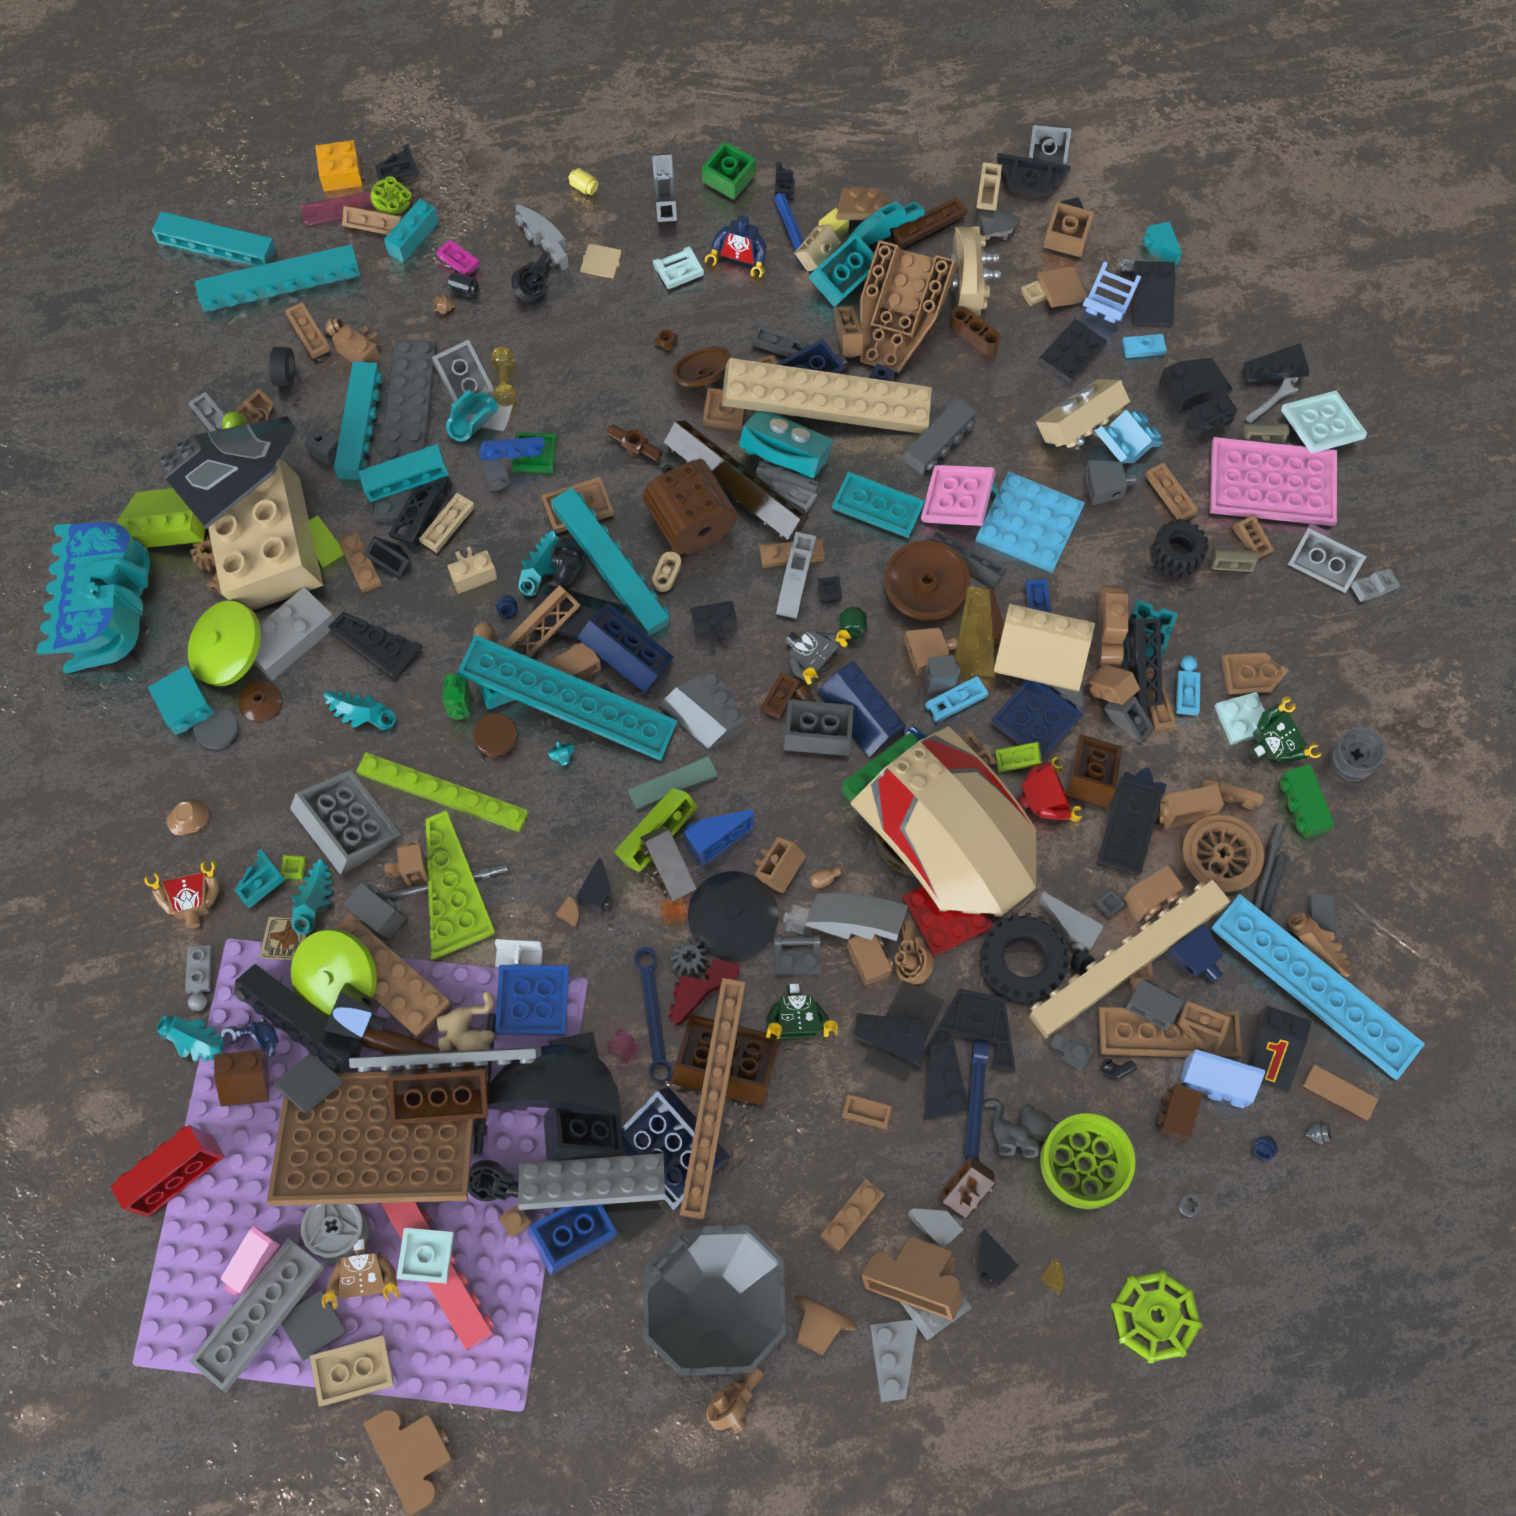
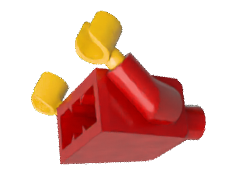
(1046, 793)

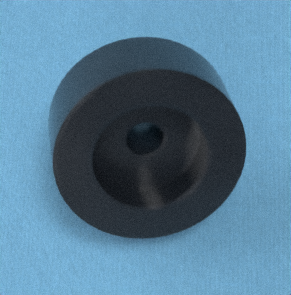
(1081, 961)

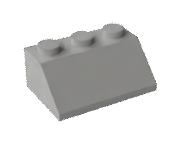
(1328, 557)

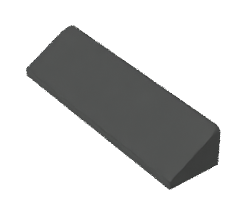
(979, 566)

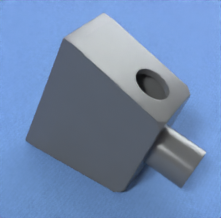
(1107, 480)

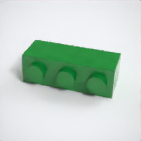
(1306, 801)

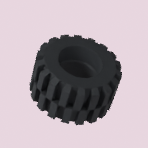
(1183, 534)

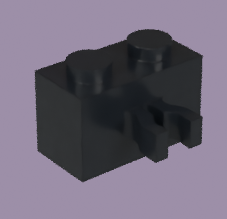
(714, 620)

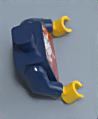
(741, 243)

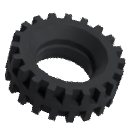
(1015, 986)

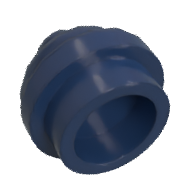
(506, 605)
(1265, 1148)

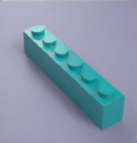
(213, 239)
(357, 420)

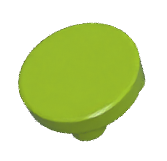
(390, 196)

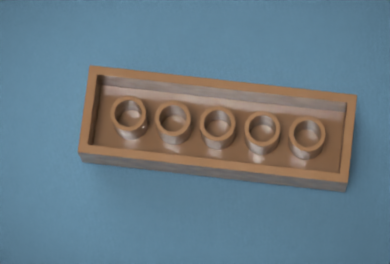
(398, 986)

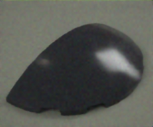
(557, 1079)

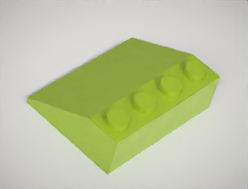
(161, 519)

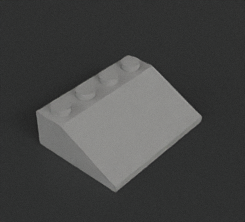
(344, 821)

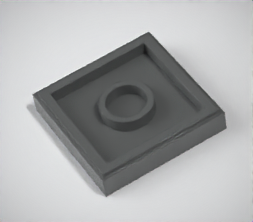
(307, 1083)
(312, 1326)

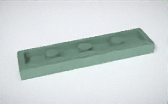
(682, 779)

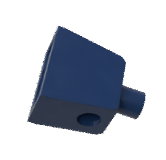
(1198, 954)

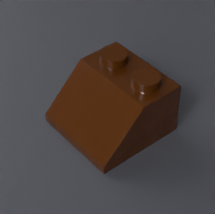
(242, 1077)

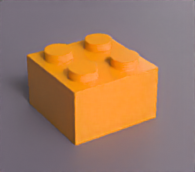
(338, 165)

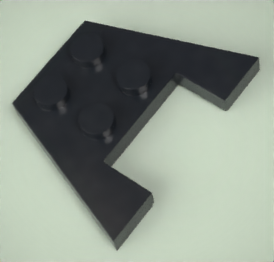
(978, 1018)

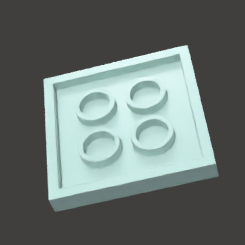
(1323, 421)

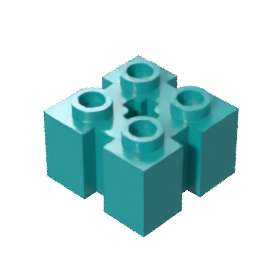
(1144, 610)

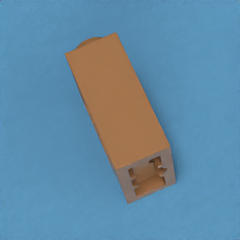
(1189, 806)

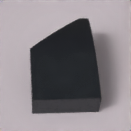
(784, 181)

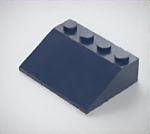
(666, 1128)

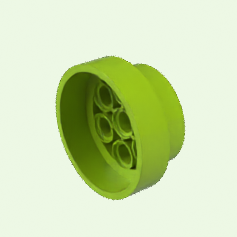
(1118, 1158)

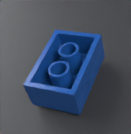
(571, 1235)

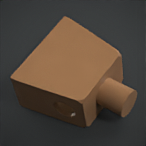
(927, 644)

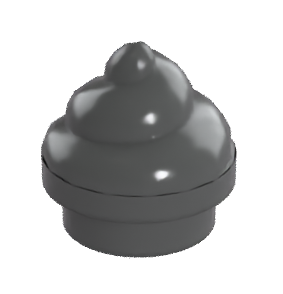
(1319, 1132)

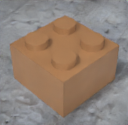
(1068, 229)
(1153, 894)

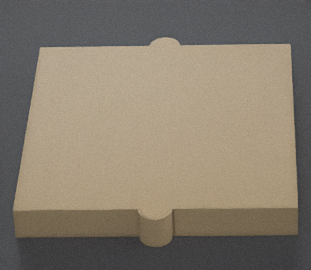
(601, 261)

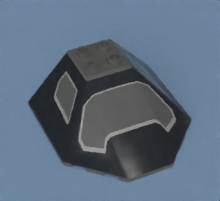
(225, 465)

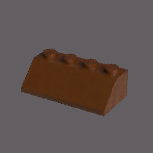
(438, 1094)

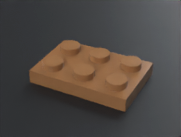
(594, 496)

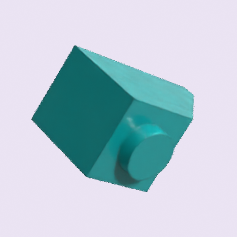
(1162, 242)

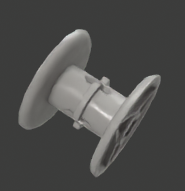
(320, 1225)

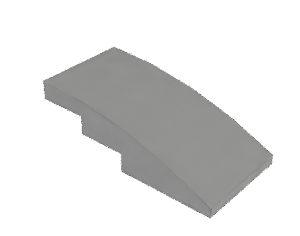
(856, 915)

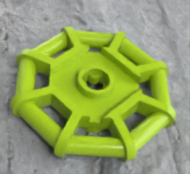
(1170, 1312)

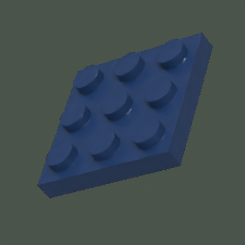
(1037, 716)

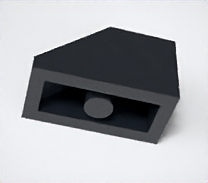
(596, 890)
(993, 1261)

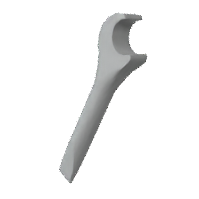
(1285, 390)

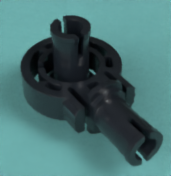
(530, 278)
(492, 1181)

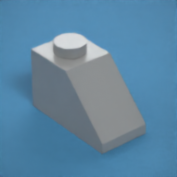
(937, 1225)

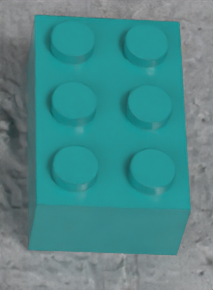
(843, 270)

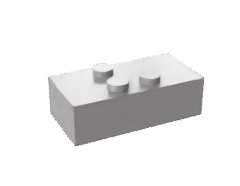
(291, 632)

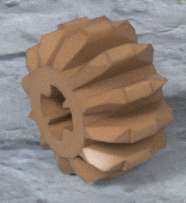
(203, 555)

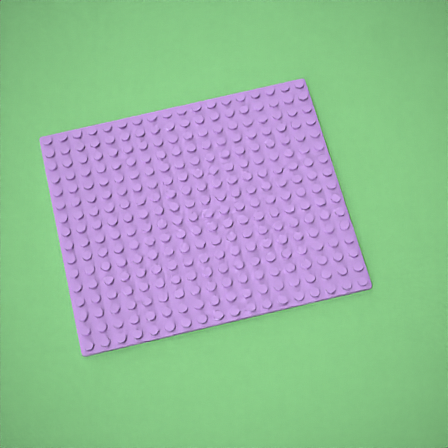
(219, 1208)

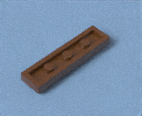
(929, 223)

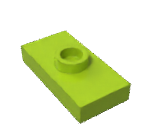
(1018, 757)

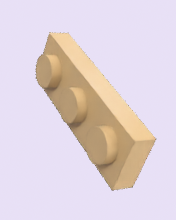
(447, 522)

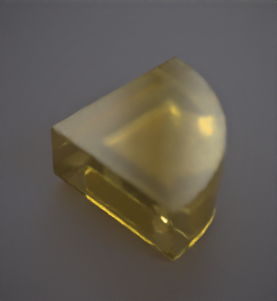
(1053, 1277)

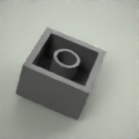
(379, 914)

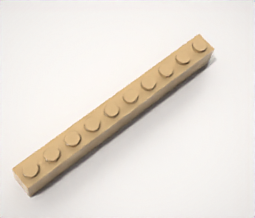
(1129, 958)

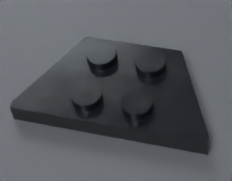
(1031, 176)

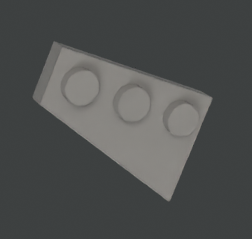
(893, 1356)

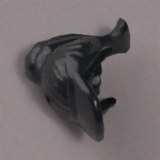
(567, 560)

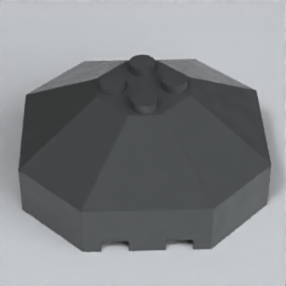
(714, 1301)

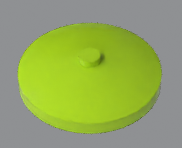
(224, 643)
(328, 962)

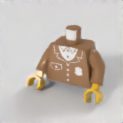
(361, 1276)

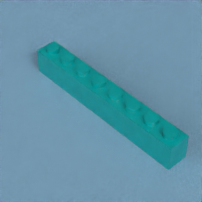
(277, 278)
(610, 562)

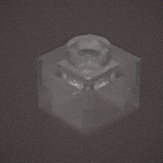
(796, 919)

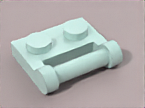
(681, 271)

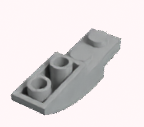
(544, 233)
(795, 575)

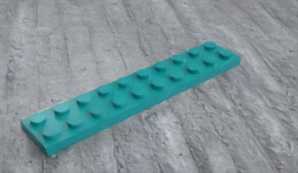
(567, 697)

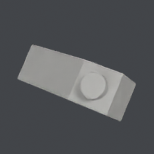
(1076, 927)

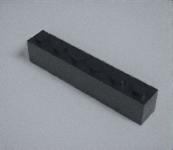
(295, 1018)

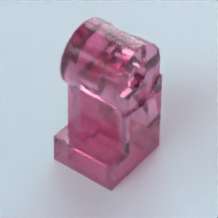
(622, 1046)

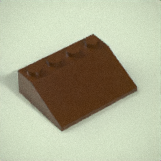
(750, 1064)

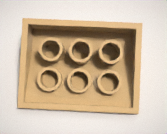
(1044, 647)

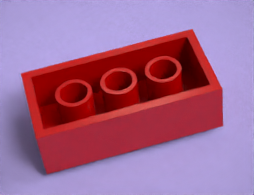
(167, 1171)

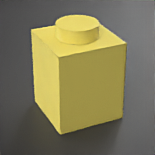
(839, 227)

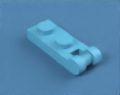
(957, 699)

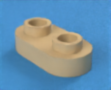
(666, 573)

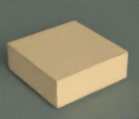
(1033, 293)

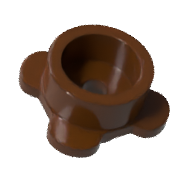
(666, 334)

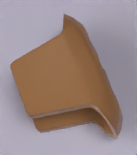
(820, 1324)

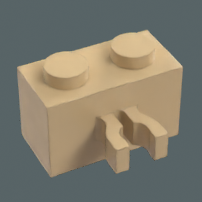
(471, 571)

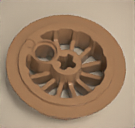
(1240, 832)

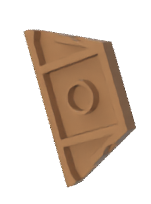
(860, 203)

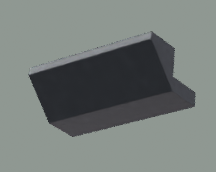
(576, 623)

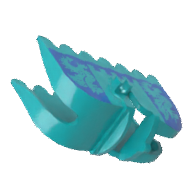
(94, 594)

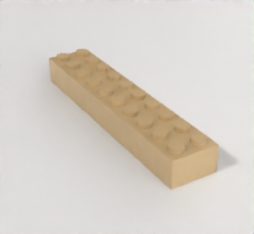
(826, 396)

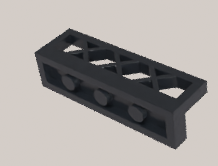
(425, 515)
(1137, 659)

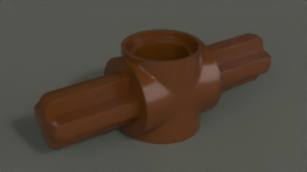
(626, 439)

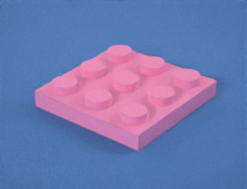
(958, 495)

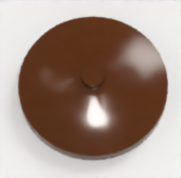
(927, 580)

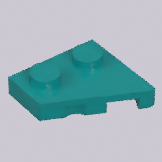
(258, 880)

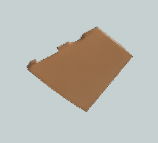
(256, 407)

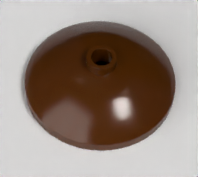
(701, 367)

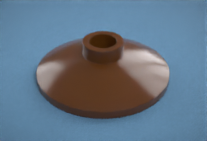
(263, 709)

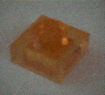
(673, 912)

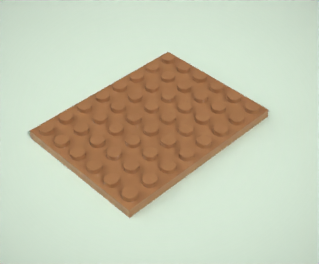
(355, 1155)

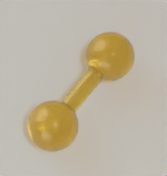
(503, 359)

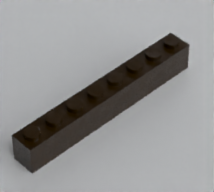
(737, 480)

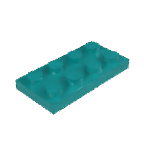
(878, 504)

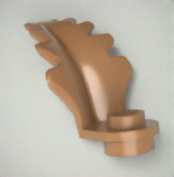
(1320, 942)

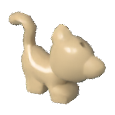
(456, 1024)

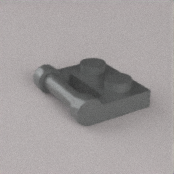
(797, 962)

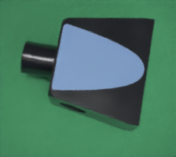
(354, 1014)

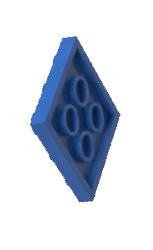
(532, 1000)

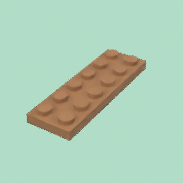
(1131, 1035)

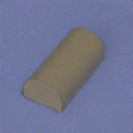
(1266, 433)
(1233, 560)

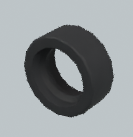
(282, 366)

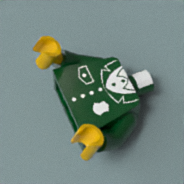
(1279, 737)
(798, 1017)

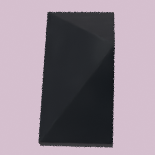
(387, 555)

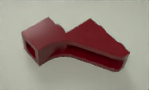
(692, 991)

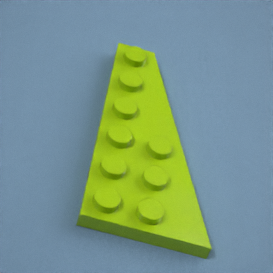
(455, 902)

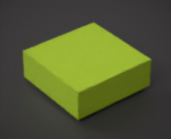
(293, 867)

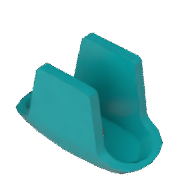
(469, 403)

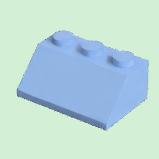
(1221, 1078)

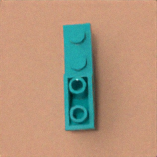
(879, 223)

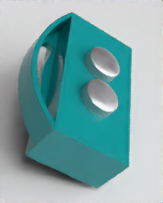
(785, 443)

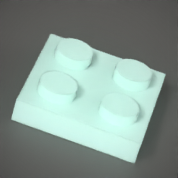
(1240, 716)
(425, 1255)

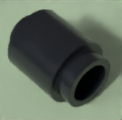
(463, 284)

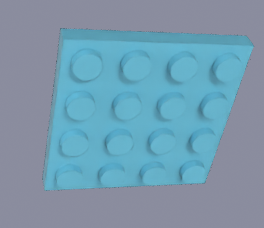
(1030, 522)

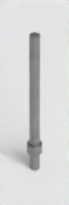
(1273, 846)
(484, 872)

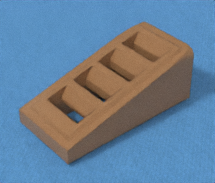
(1255, 527)

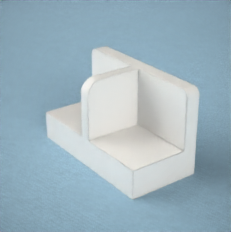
(518, 952)

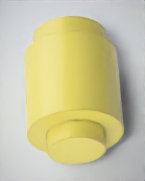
(583, 181)

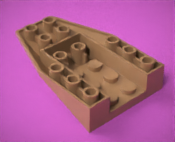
(901, 303)

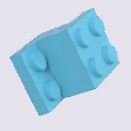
(1130, 436)

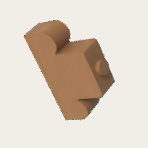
(1111, 625)
(917, 1278)
(410, 1456)

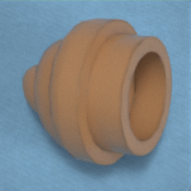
(443, 304)
(333, 326)

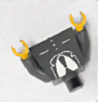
(814, 652)

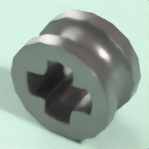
(1196, 1210)

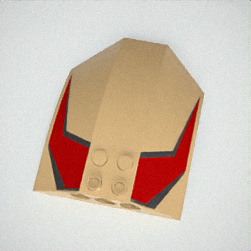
(954, 826)

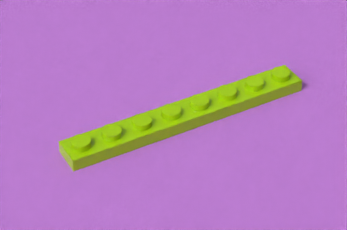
(442, 792)

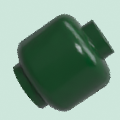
(854, 621)

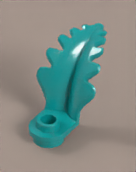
(538, 565)
(359, 709)
(311, 897)
(191, 1037)

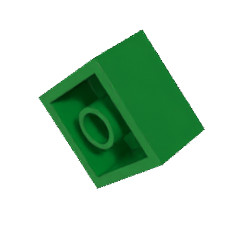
(729, 170)

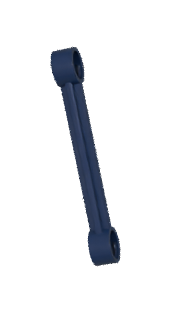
(653, 1015)
(979, 1061)

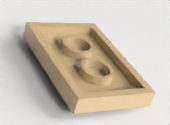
(352, 1371)

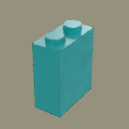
(181, 700)

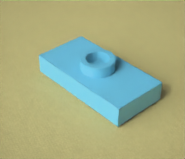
(1144, 346)

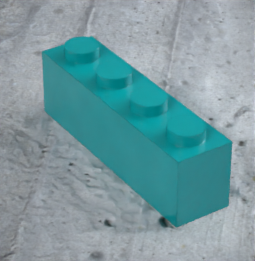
(403, 473)

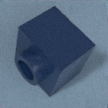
(882, 373)

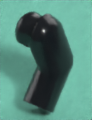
(1116, 1071)

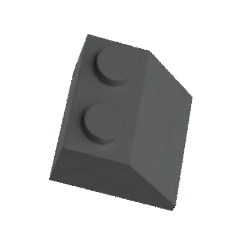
(1049, 143)

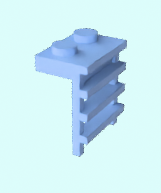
(1111, 310)

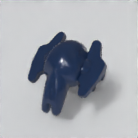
(262, 1033)

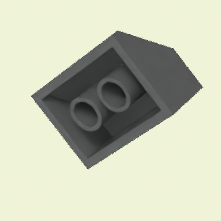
(819, 727)

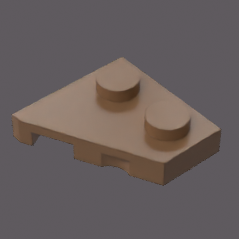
(1204, 1026)

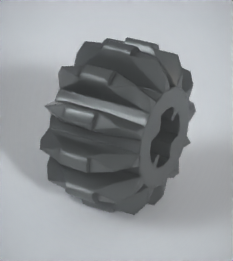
(680, 958)

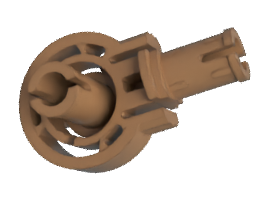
(913, 956)
(732, 1403)

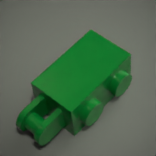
(456, 696)

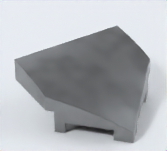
(997, 223)

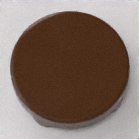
(495, 734)

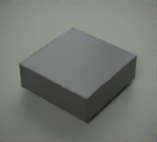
(1110, 904)

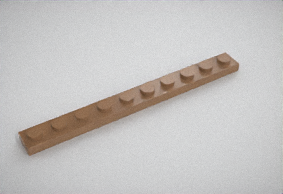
(712, 1099)

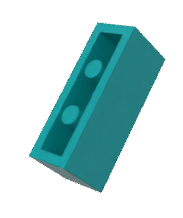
(411, 230)

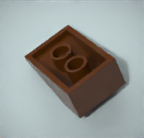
(1094, 771)

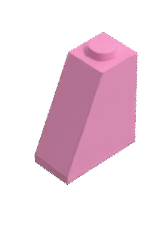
(249, 1261)

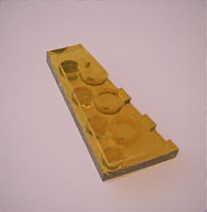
(976, 637)

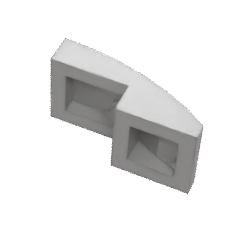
(1375, 585)

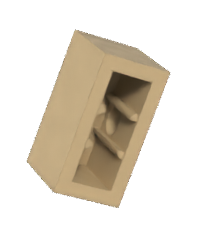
(817, 247)

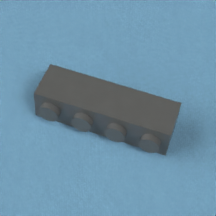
(940, 436)

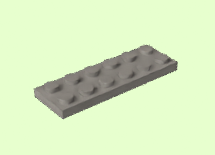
(591, 1181)
(256, 1315)

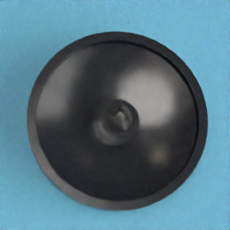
(733, 915)

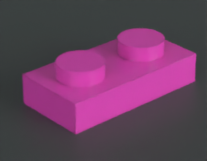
(458, 258)

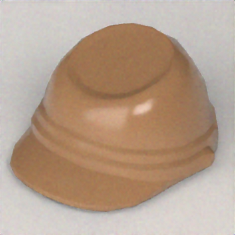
(188, 817)

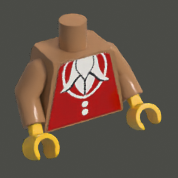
(187, 895)

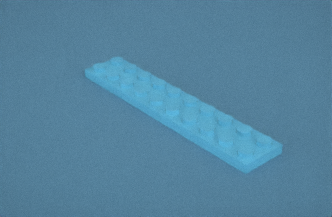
(1318, 987)

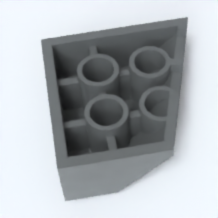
(705, 709)

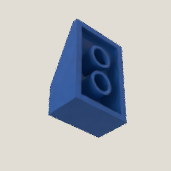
(716, 833)

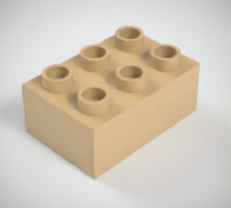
(266, 544)

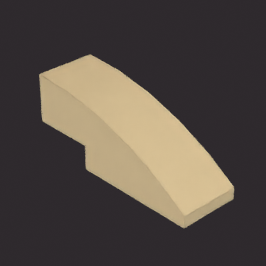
(989, 186)

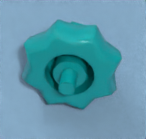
(561, 753)

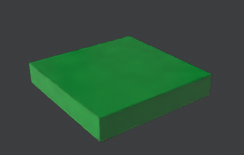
(542, 463)

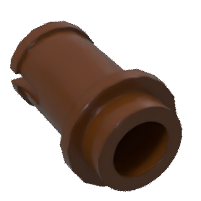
(804, 694)

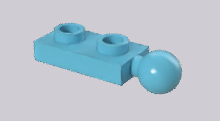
(1188, 687)

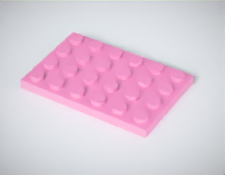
(1273, 481)

